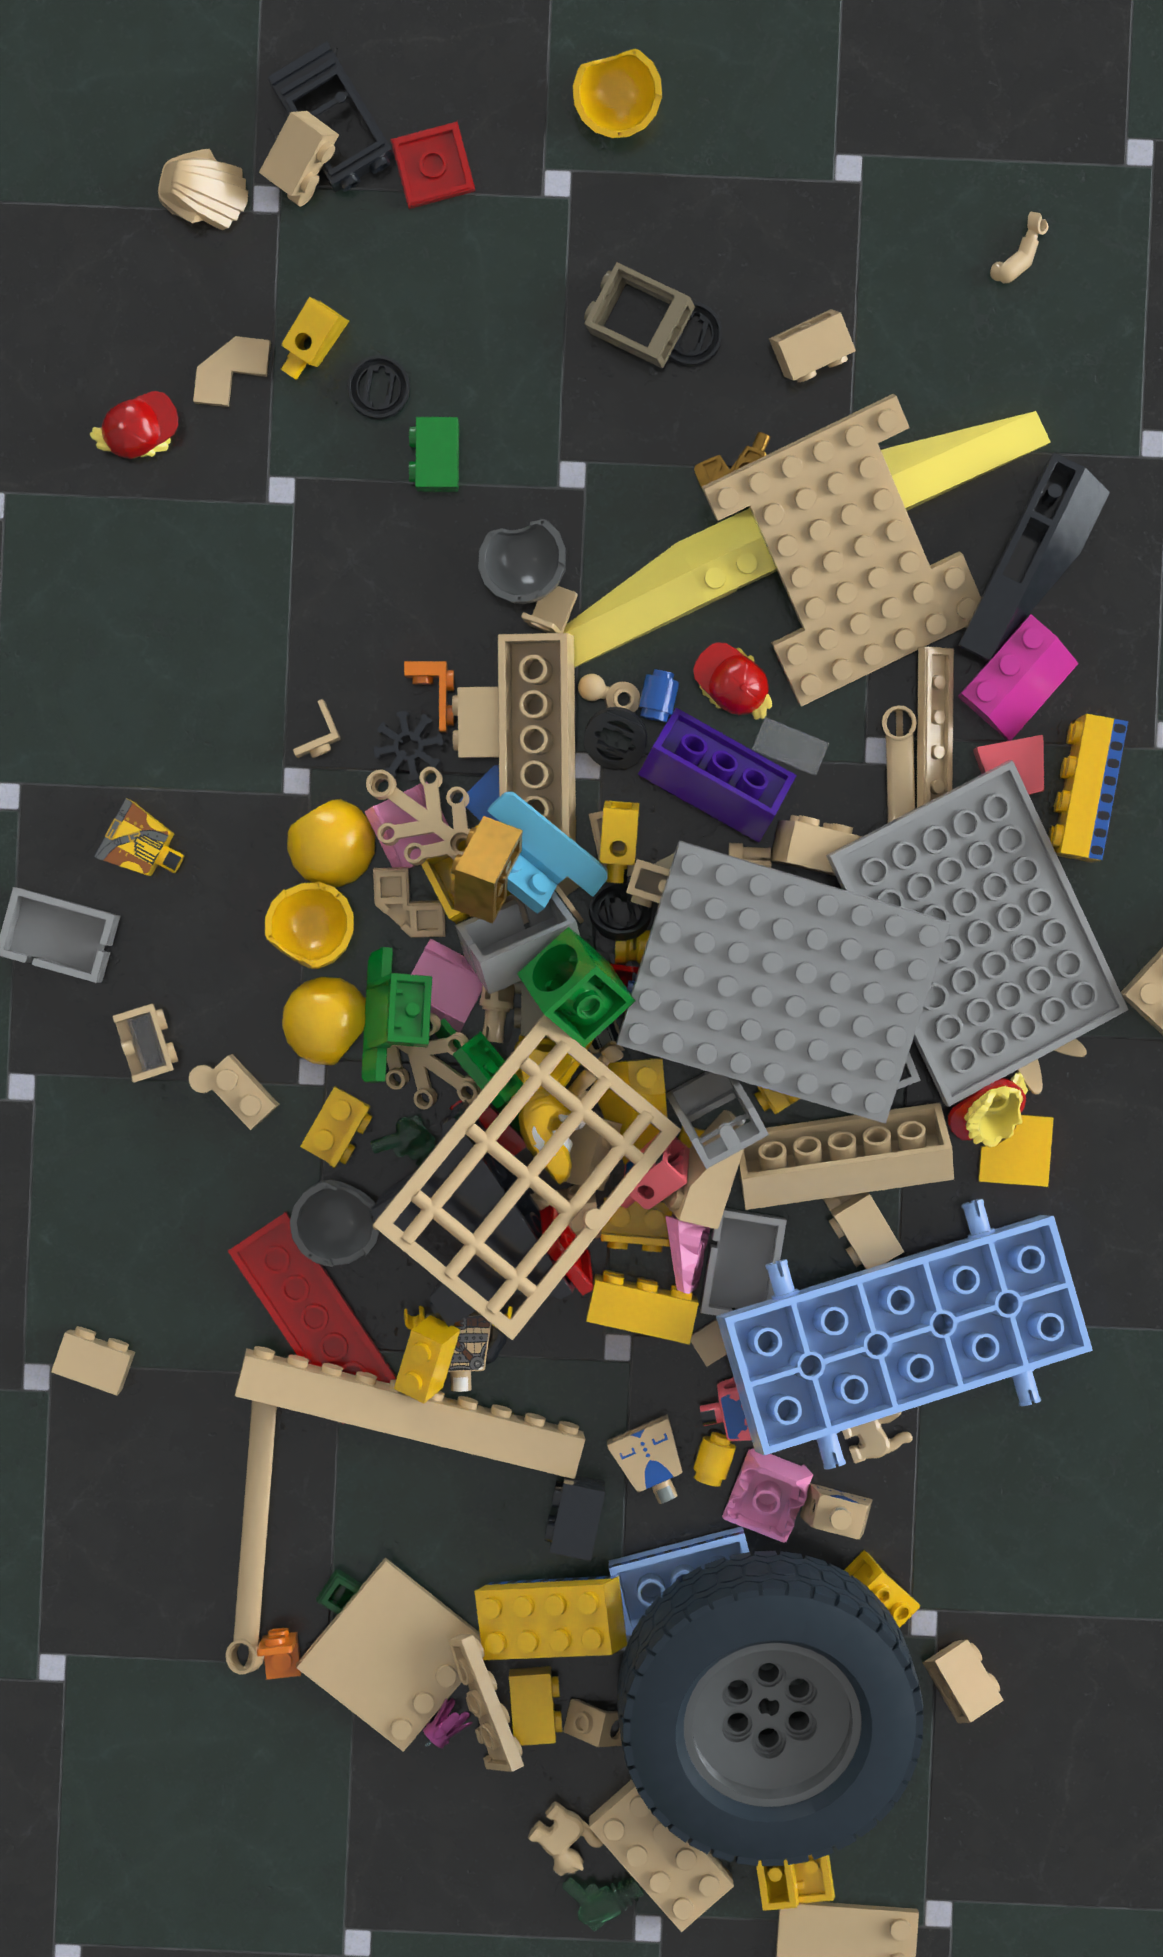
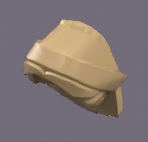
(203, 189)

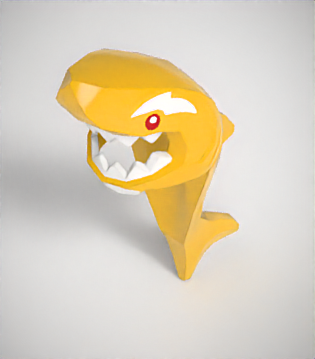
(545, 1114)

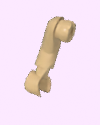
(1023, 258)
(610, 1053)

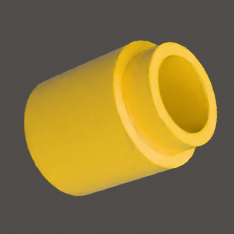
(714, 1459)

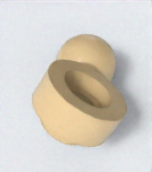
(592, 688)

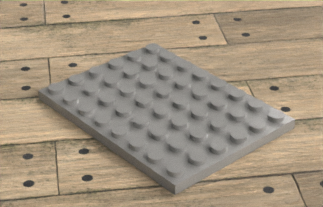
(1018, 951)
(782, 982)

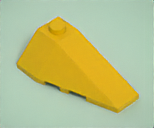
(647, 1079)

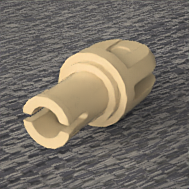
(495, 1012)

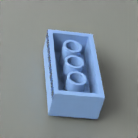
(651, 1572)

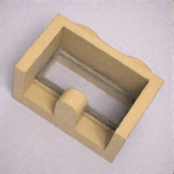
(144, 1042)

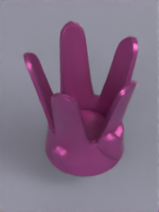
(442, 1729)

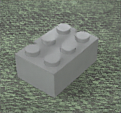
(58, 933)
(505, 946)
(737, 1263)

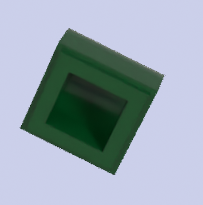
(338, 1591)

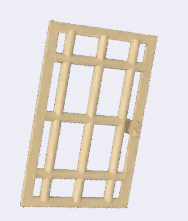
(527, 1177)

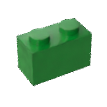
(436, 454)

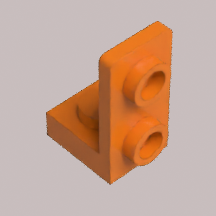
(422, 674)
(280, 1653)

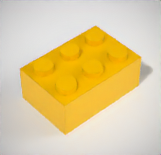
(642, 1307)

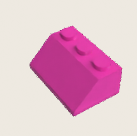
(1019, 678)

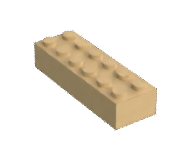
(538, 723)
(846, 1157)

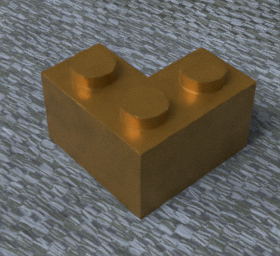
(485, 868)

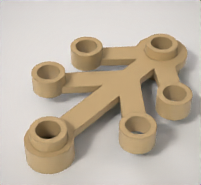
(428, 820)
(423, 1059)

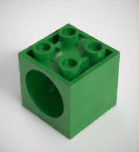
(576, 987)

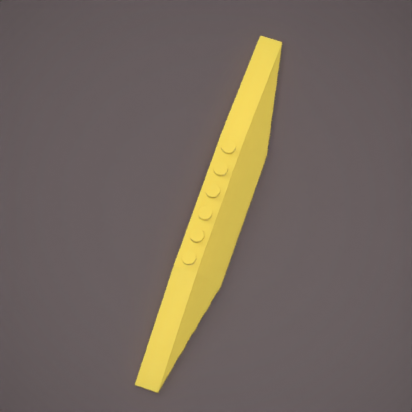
(734, 552)

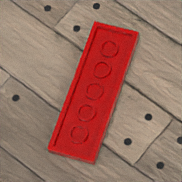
(306, 1302)

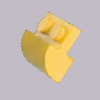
(795, 1884)

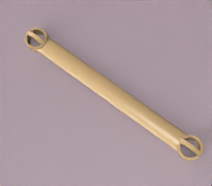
(900, 765)
(253, 1538)

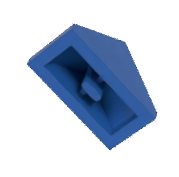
(484, 794)

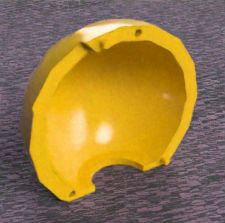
(618, 93)
(332, 844)
(310, 924)
(323, 1019)

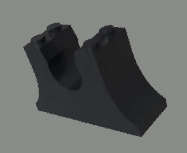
(470, 1207)

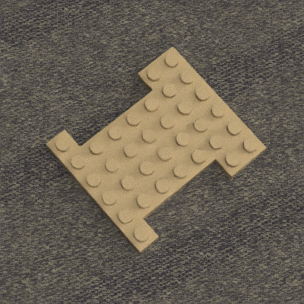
(846, 553)

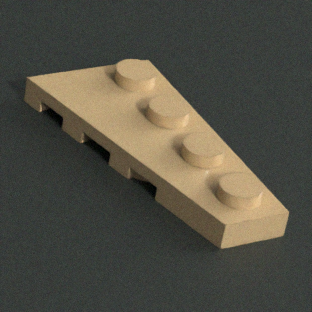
(483, 1702)

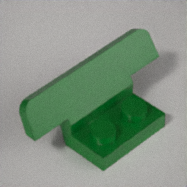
(394, 1013)
(481, 1062)

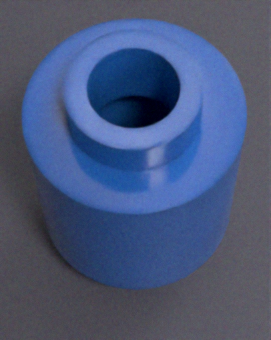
(658, 696)

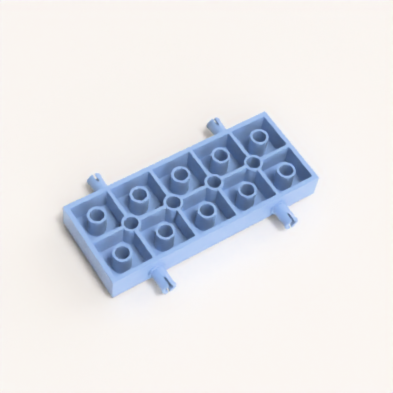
(903, 1333)

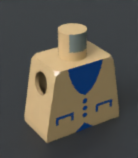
(649, 1457)
(836, 1511)

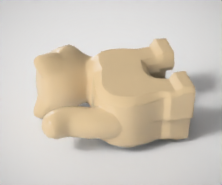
(874, 1440)
(561, 1835)

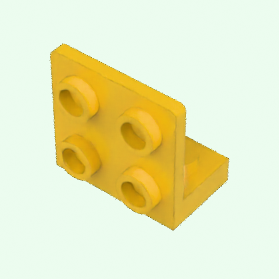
(895, 1598)

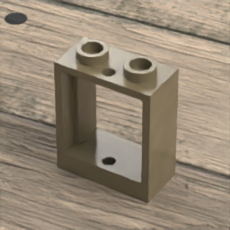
(669, 328)

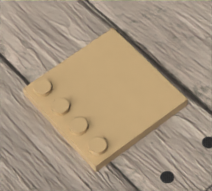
(389, 1654)
(846, 1931)

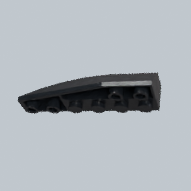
(1038, 552)

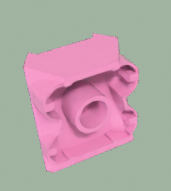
(390, 813)
(453, 983)
(687, 1251)
(768, 1495)

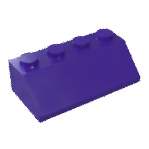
(717, 775)

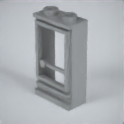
(703, 1096)

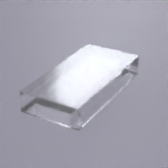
(790, 746)

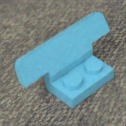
(545, 855)

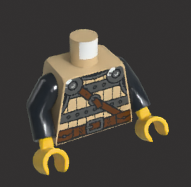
(476, 1345)

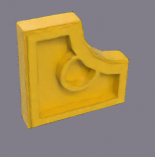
(1023, 1157)

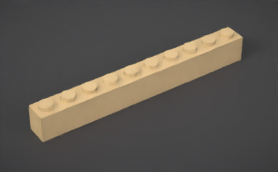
(439, 1421)

